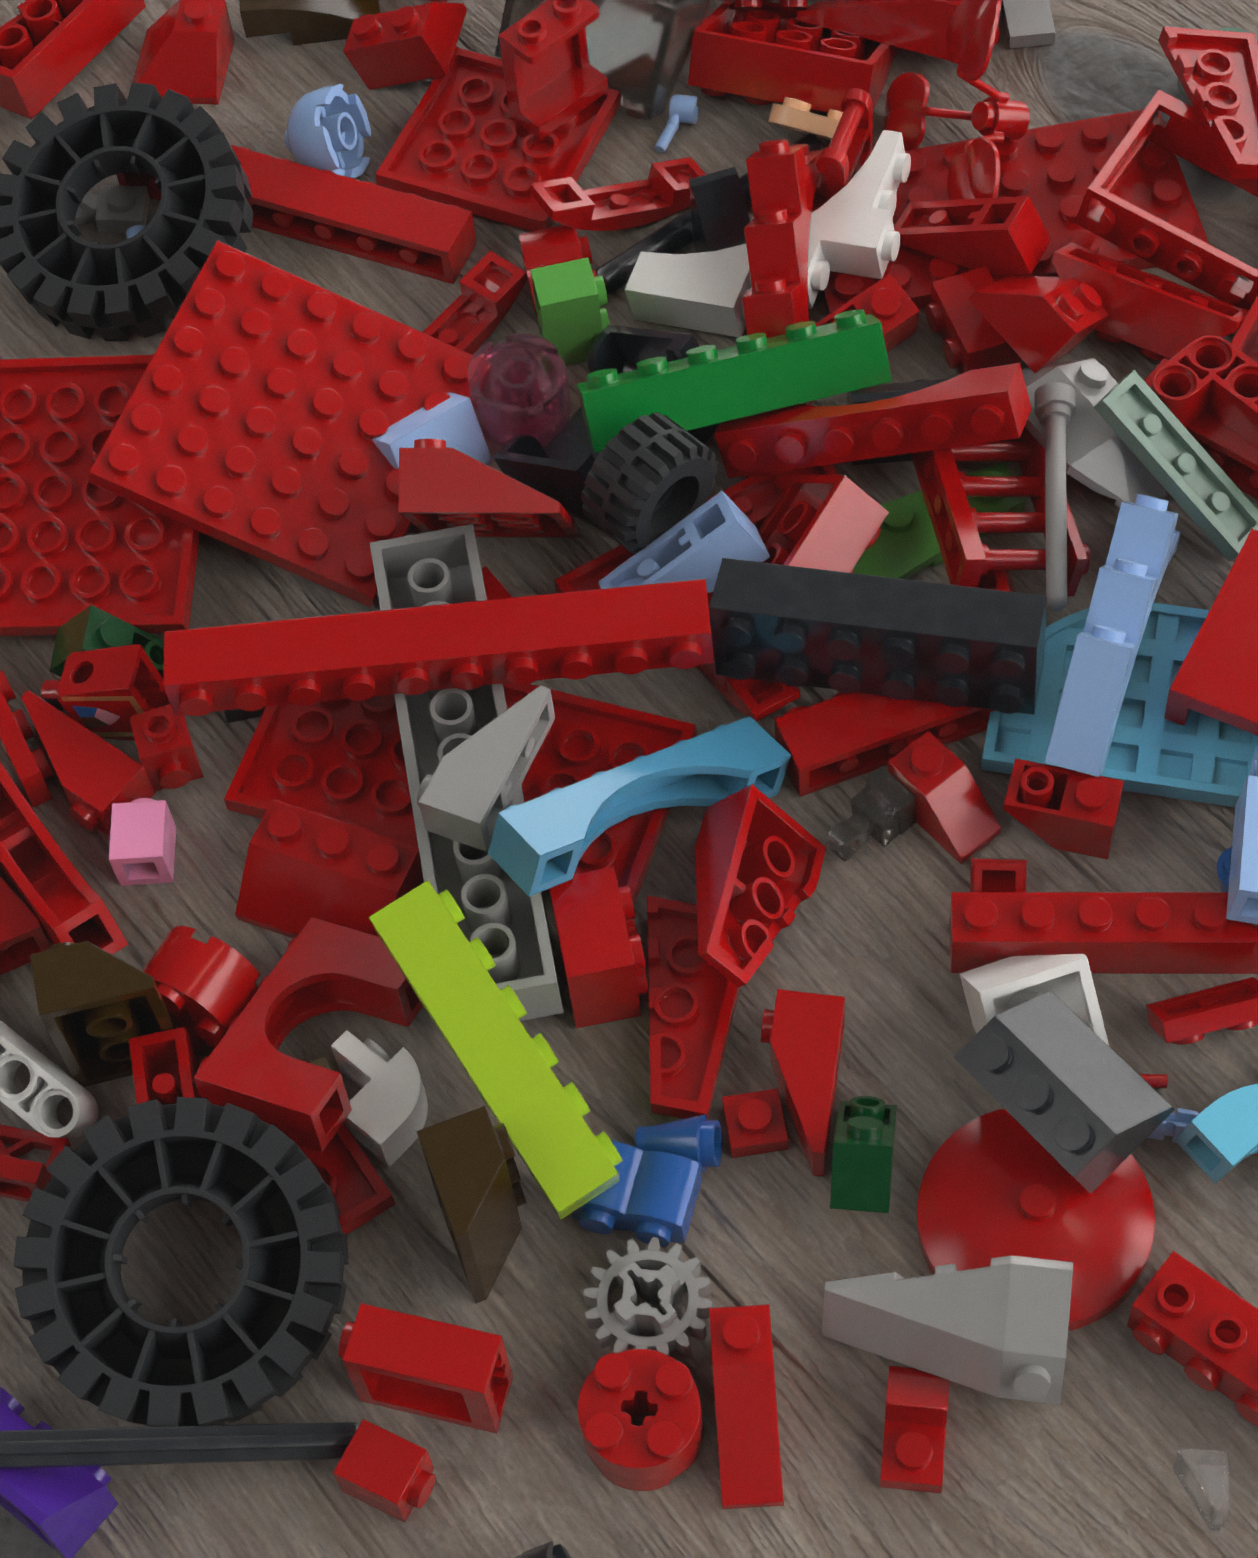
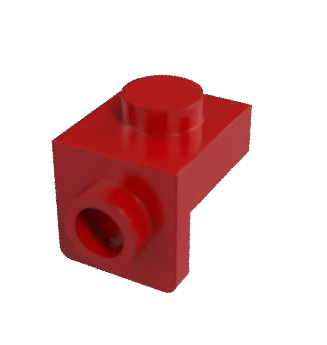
(165, 748)

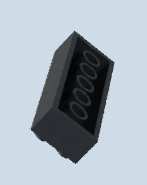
(878, 635)

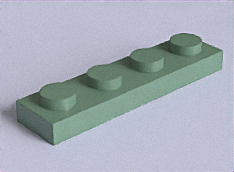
(1179, 463)

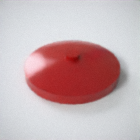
(1005, 1195)

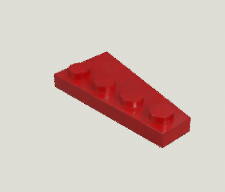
(1222, 85)
(688, 1013)

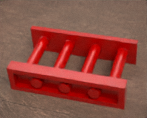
(959, 525)

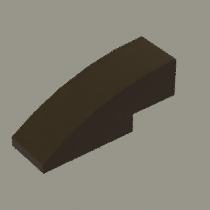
(306, 19)

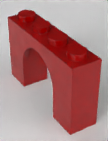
(318, 974)

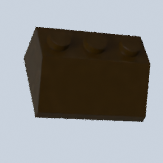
(94, 1008)
(476, 1192)

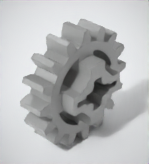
(656, 1278)

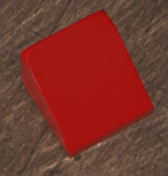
(998, 875)

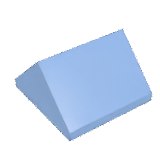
(448, 421)

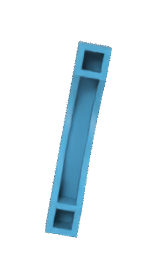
(549, 835)

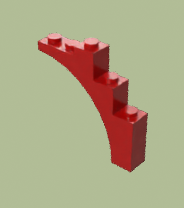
(777, 238)
(48, 880)

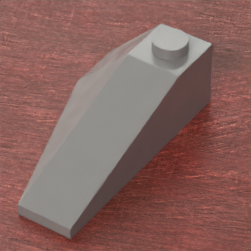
(977, 1327)

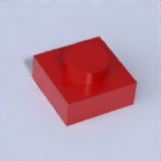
(755, 1123)

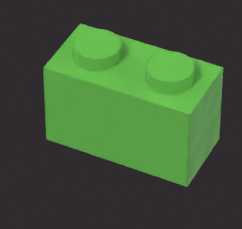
(569, 307)

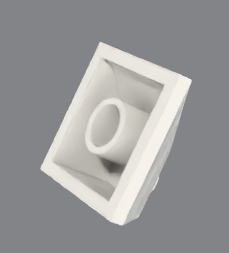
(1021, 978)

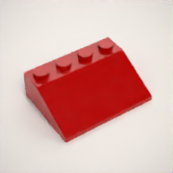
(776, 57)
(451, 490)

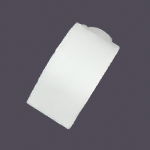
(391, 1097)

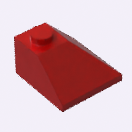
(188, 51)

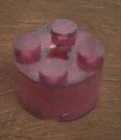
(519, 389)

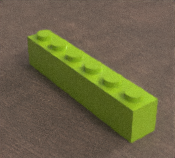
(496, 1049)

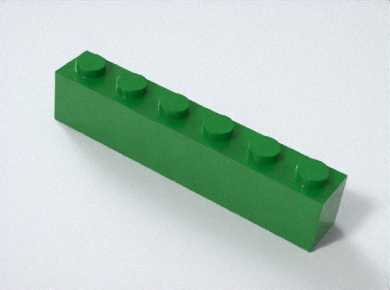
(740, 379)

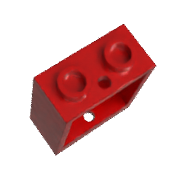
(427, 1367)

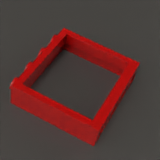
(1153, 237)

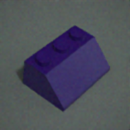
(53, 1502)

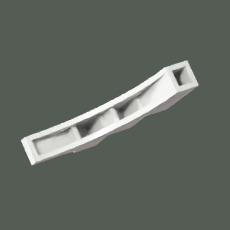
(846, 235)

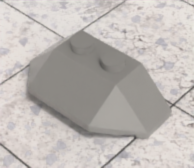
(1093, 449)

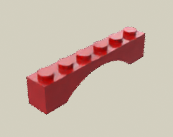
(962, 411)

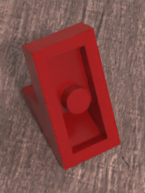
(914, 1430)

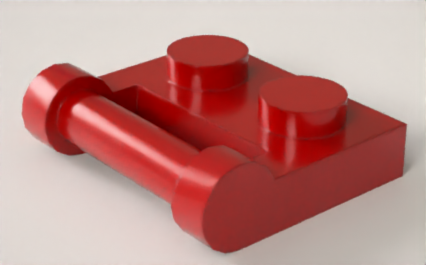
(849, 145)

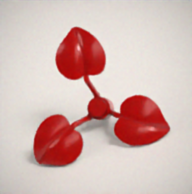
(969, 45)

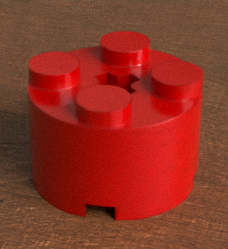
(202, 984)
(634, 1385)

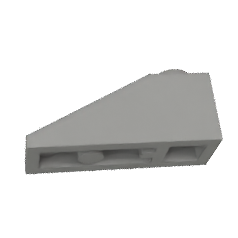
(485, 772)

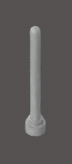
(1055, 407)

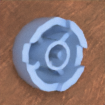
(329, 131)

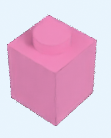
(142, 842)

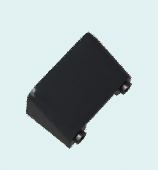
(568, 458)

